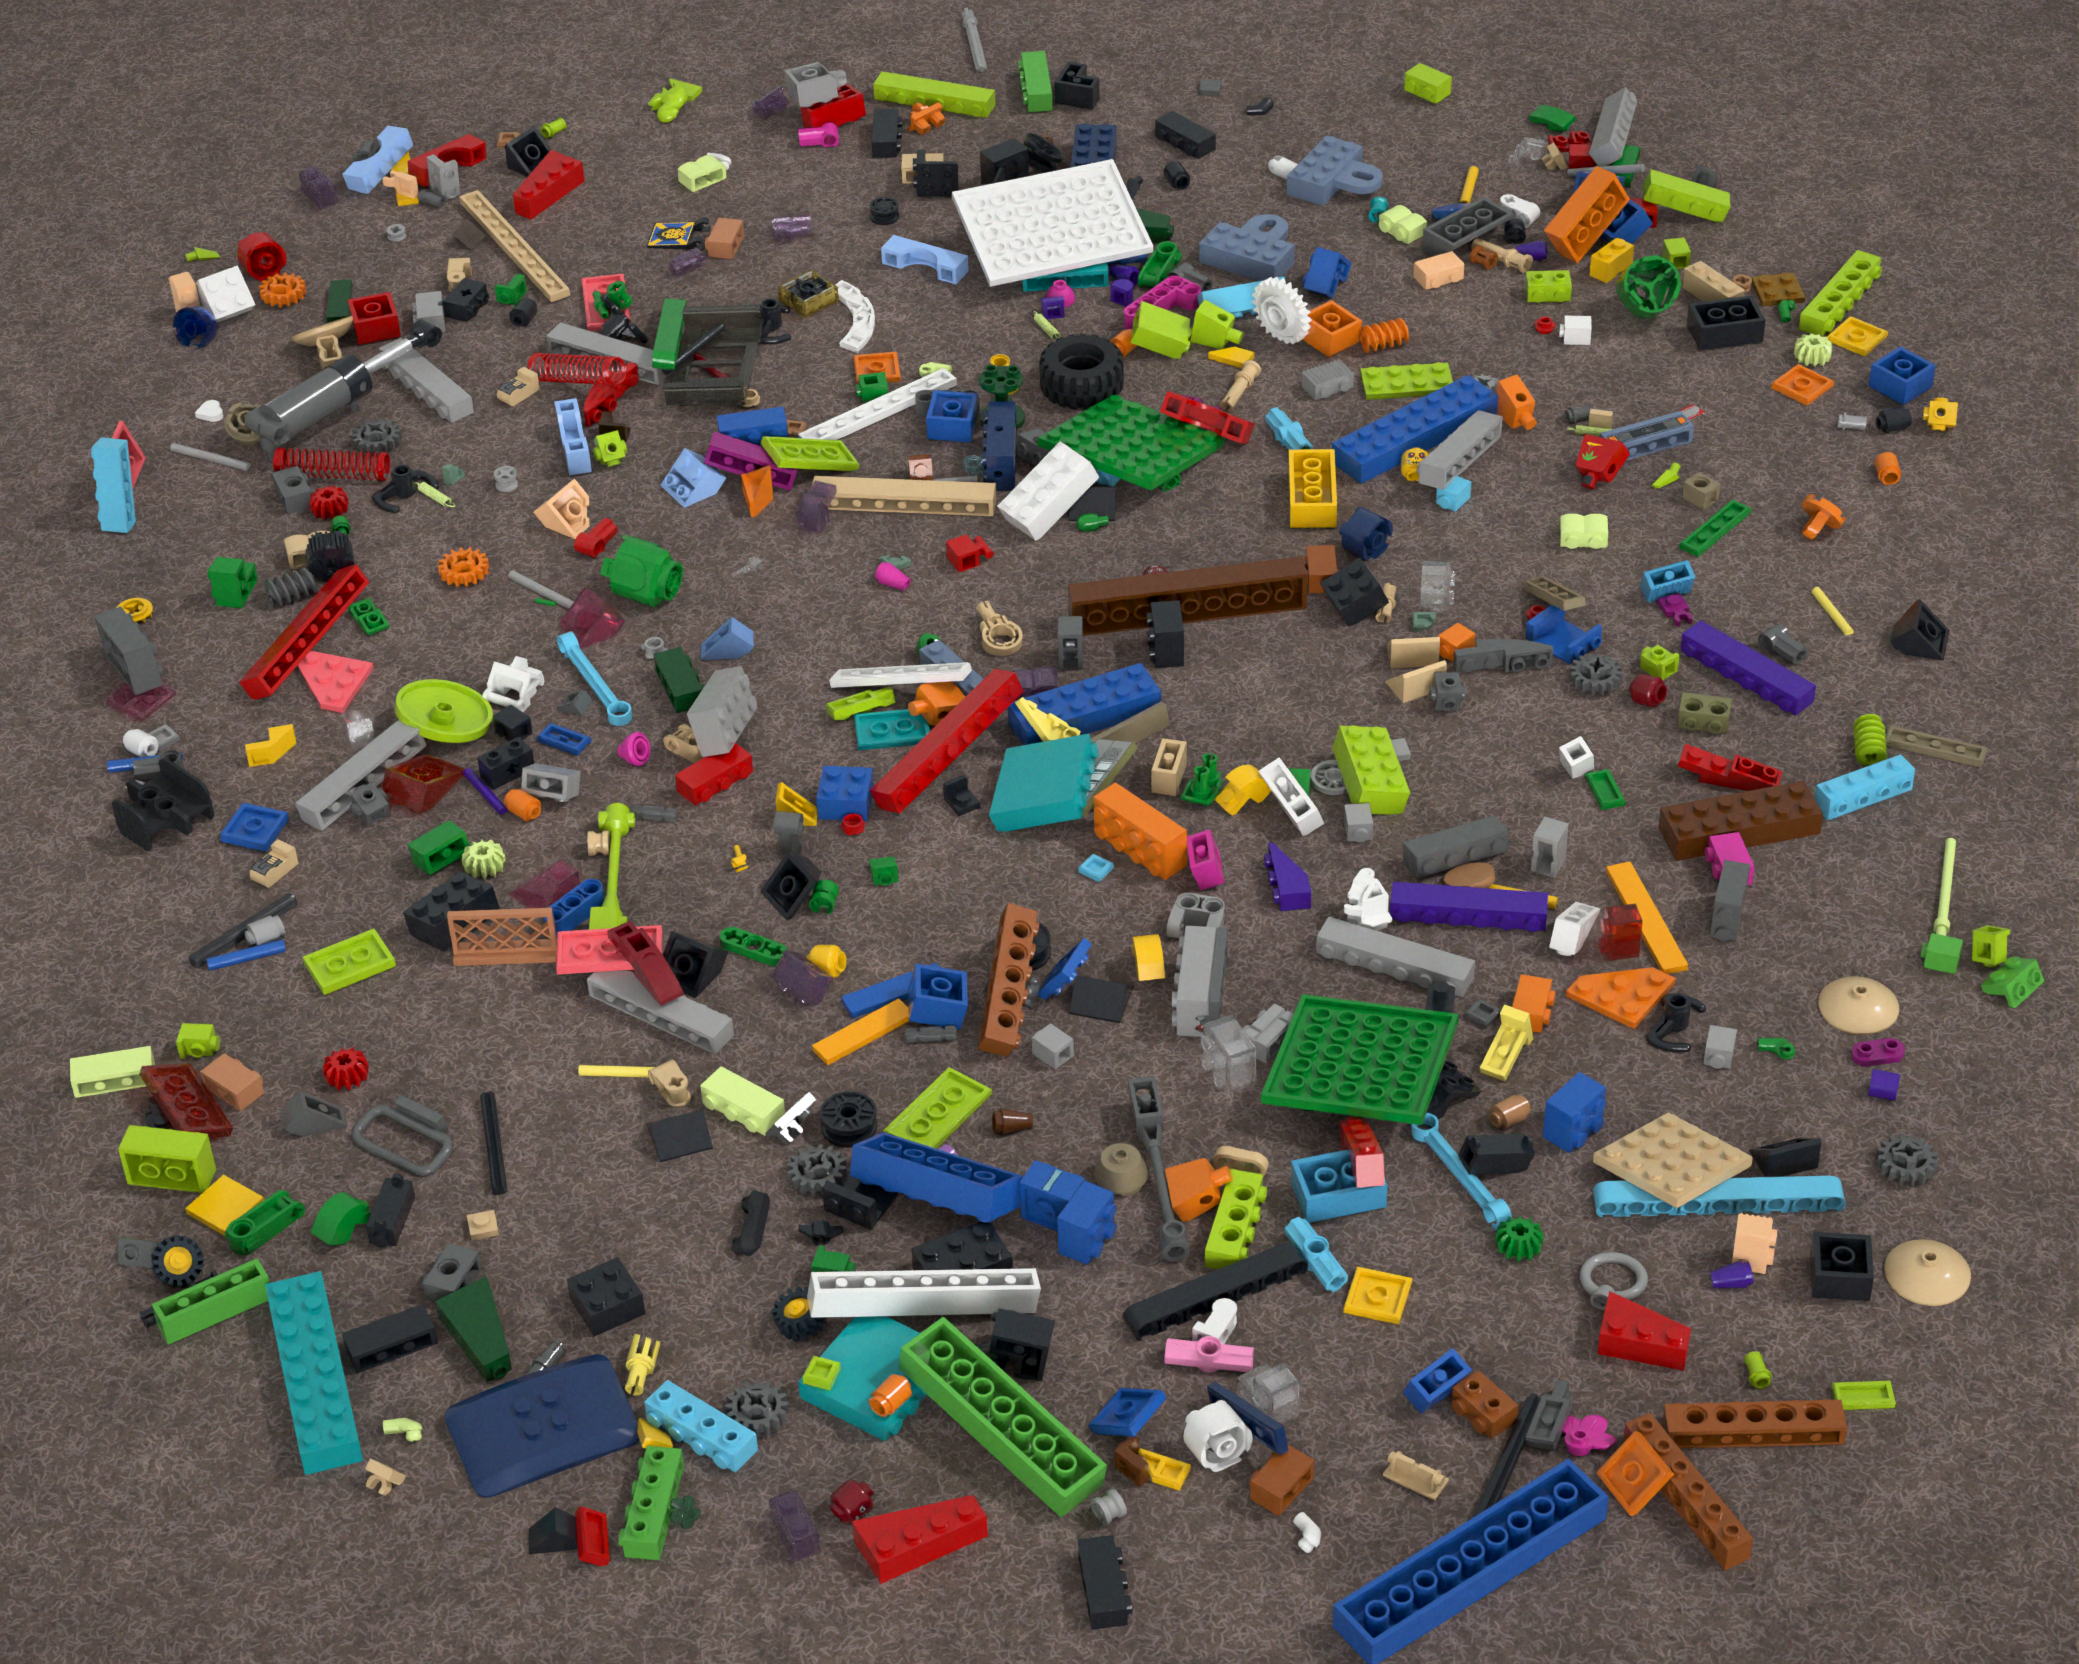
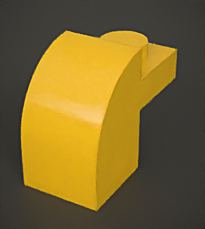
(1243, 784)
(1148, 957)

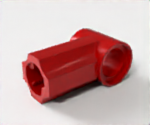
(595, 540)

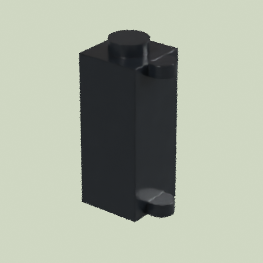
(1496, 1153)
(390, 1211)

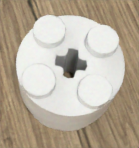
(1217, 1429)

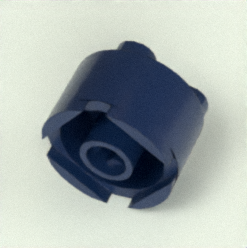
(1366, 534)

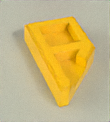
(1232, 356)
(652, 1436)
(1165, 1469)

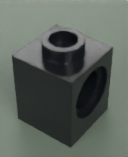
(512, 723)

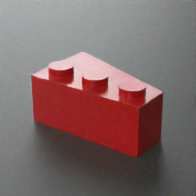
(840, 110)
(1642, 1335)

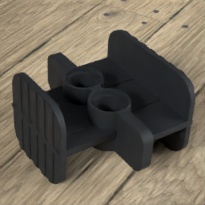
(162, 802)

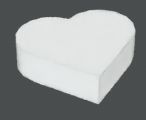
(210, 411)

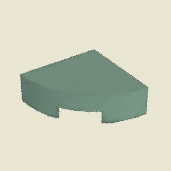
(452, 474)
(899, 563)
(1423, 620)

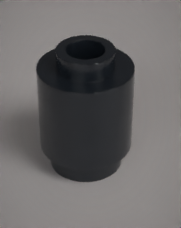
(1177, 175)
(523, 312)
(1894, 419)

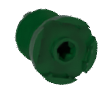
(1001, 381)

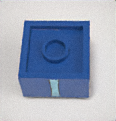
(1046, 1193)

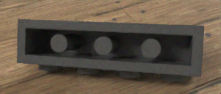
(1455, 846)

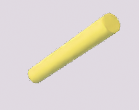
(1832, 611)
(618, 1071)

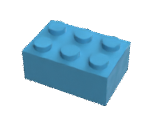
(1327, 1187)

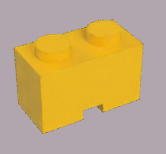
(1611, 260)

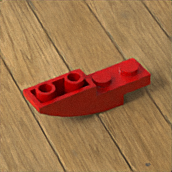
(604, 396)
(1736, 774)

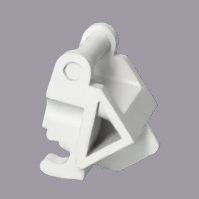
(516, 676)
(1369, 901)

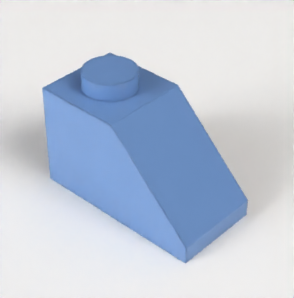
(728, 642)

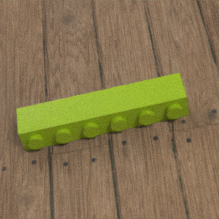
(951, 96)

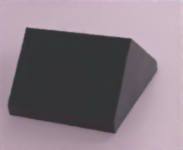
(526, 151)
(1096, 501)
(1099, 998)
(680, 1135)
(1788, 1156)

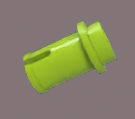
(549, 130)
(1759, 1375)

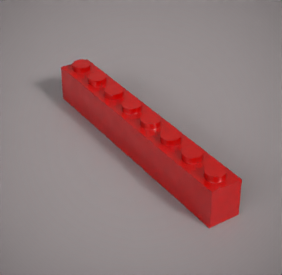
(304, 632)
(946, 740)

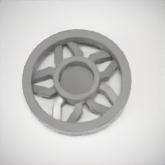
(1331, 777)

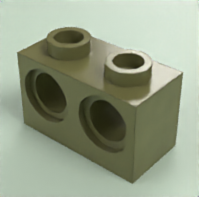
(1704, 713)

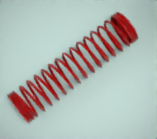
(604, 369)
(380, 468)

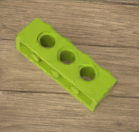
(1235, 1219)

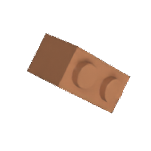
(725, 238)
(232, 1082)

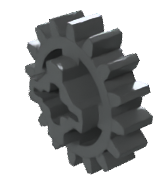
(376, 436)
(1596, 674)
(1907, 1159)
(816, 1169)
(757, 1407)

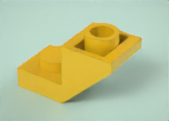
(267, 752)

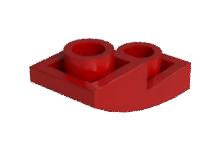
(1574, 138)

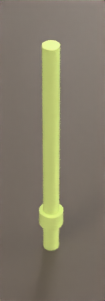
(1942, 924)

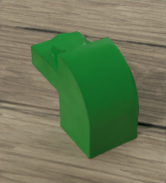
(338, 1218)

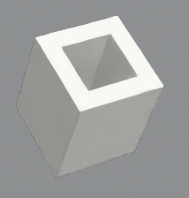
(1576, 330)
(1576, 757)

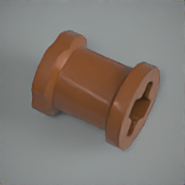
(1483, 257)

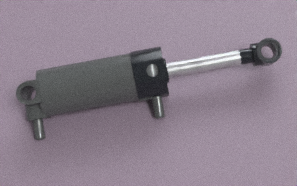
(329, 391)

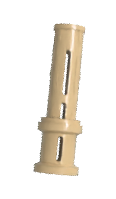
(1508, 257)
(1243, 381)

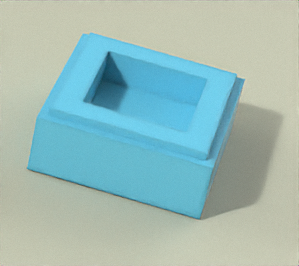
(1096, 867)

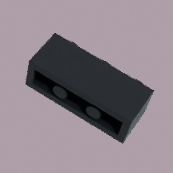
(886, 133)
(1185, 134)
(389, 1338)
(1104, 1582)

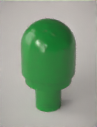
(1091, 522)
(340, 523)

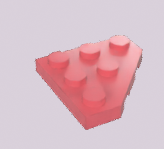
(333, 678)

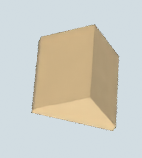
(1413, 652)
(1415, 683)

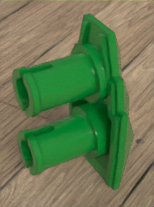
(1205, 784)

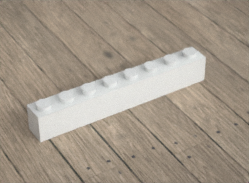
(922, 1292)

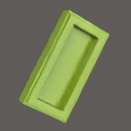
(1864, 1394)

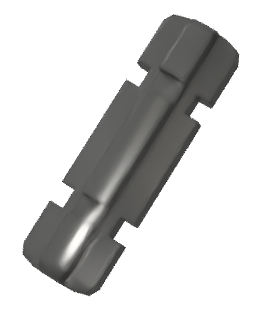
(654, 813)
(929, 1034)

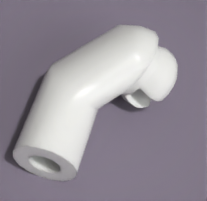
(722, 158)
(1310, 1530)

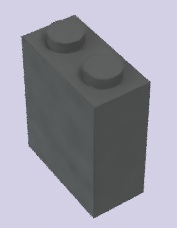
(1730, 900)

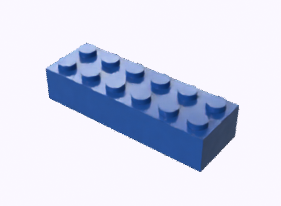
(1091, 702)
(936, 1176)

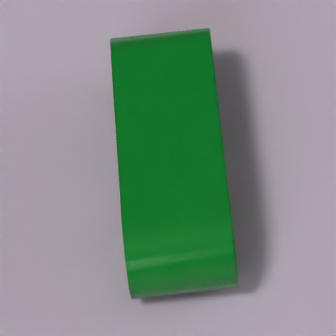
(1629, 157)

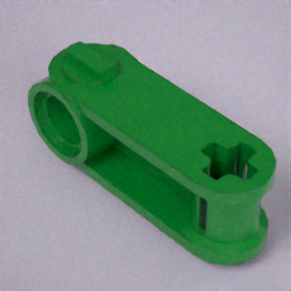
(1159, 264)
(263, 1222)

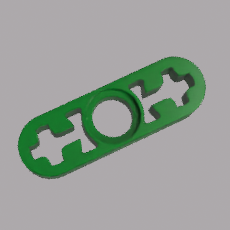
(748, 939)

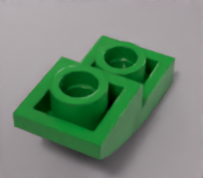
(1554, 118)
(368, 617)

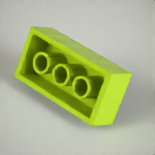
(1371, 769)

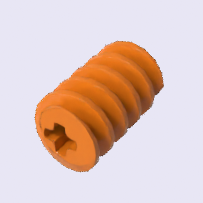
(1384, 333)

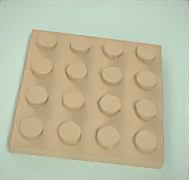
(1672, 1159)

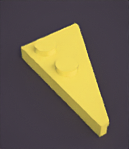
(1046, 725)

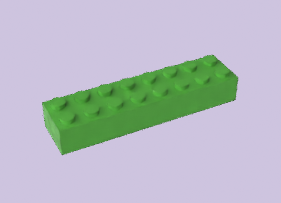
(1002, 1417)

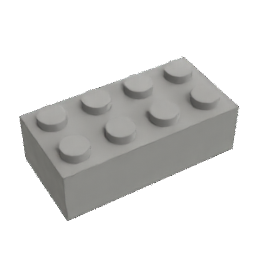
(722, 711)

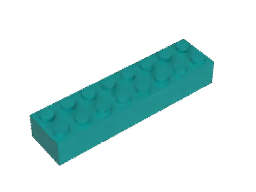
(313, 1373)

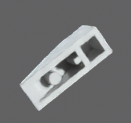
(1291, 797)
(1572, 928)

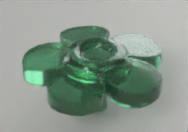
(684, 1512)

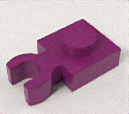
(1675, 607)

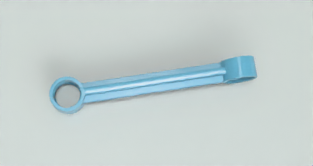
(568, 643)
(1492, 1208)

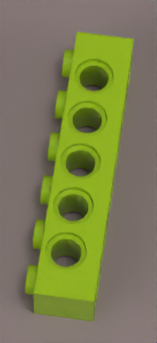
(1840, 293)

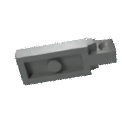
(1550, 1418)

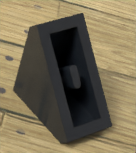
(553, 1533)

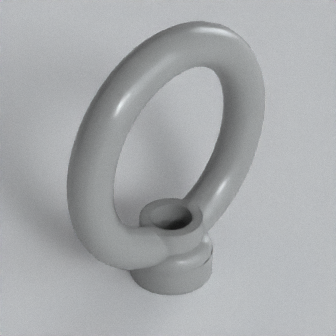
(1601, 1293)

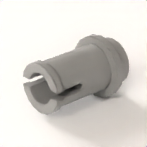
(1851, 422)

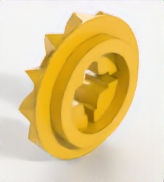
(142, 605)

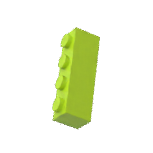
(1686, 196)

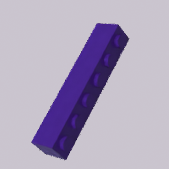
(1748, 668)
(1469, 906)

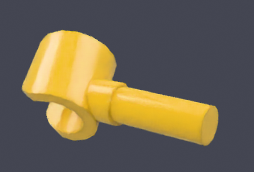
(739, 859)

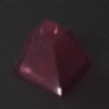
(591, 619)
(547, 885)

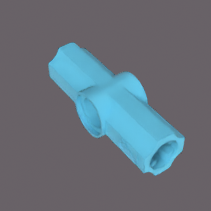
(1286, 431)
(1317, 1254)

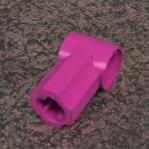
(819, 135)

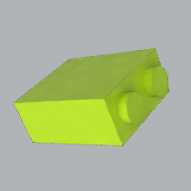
(1161, 331)

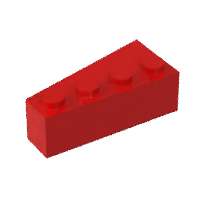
(547, 184)

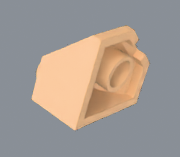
(566, 510)

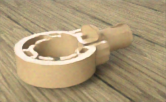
(995, 626)

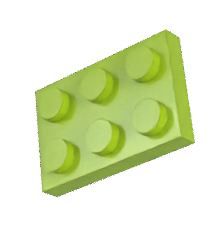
(349, 961)

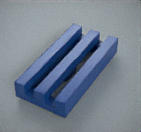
(561, 742)

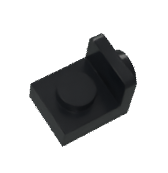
(959, 796)

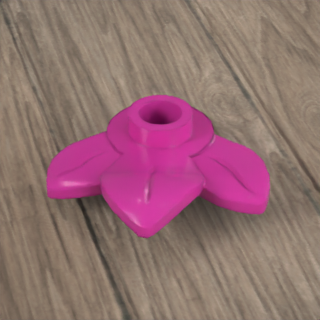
(1587, 1435)

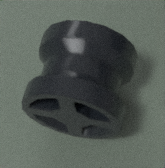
(1515, 231)

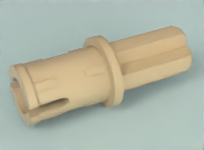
(1389, 591)

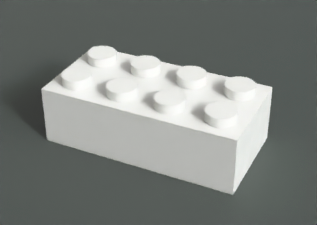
(1048, 491)

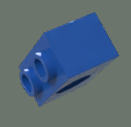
(1436, 1381)

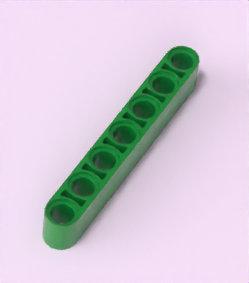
(669, 334)

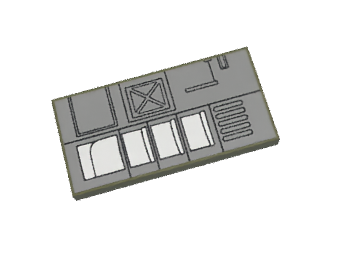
(1110, 761)

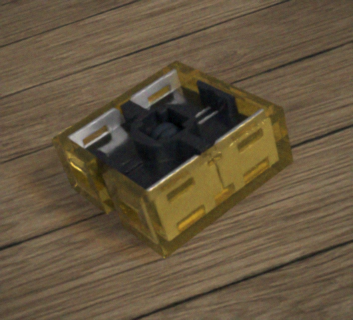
(808, 293)

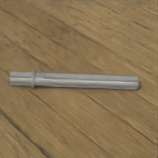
(970, 24)

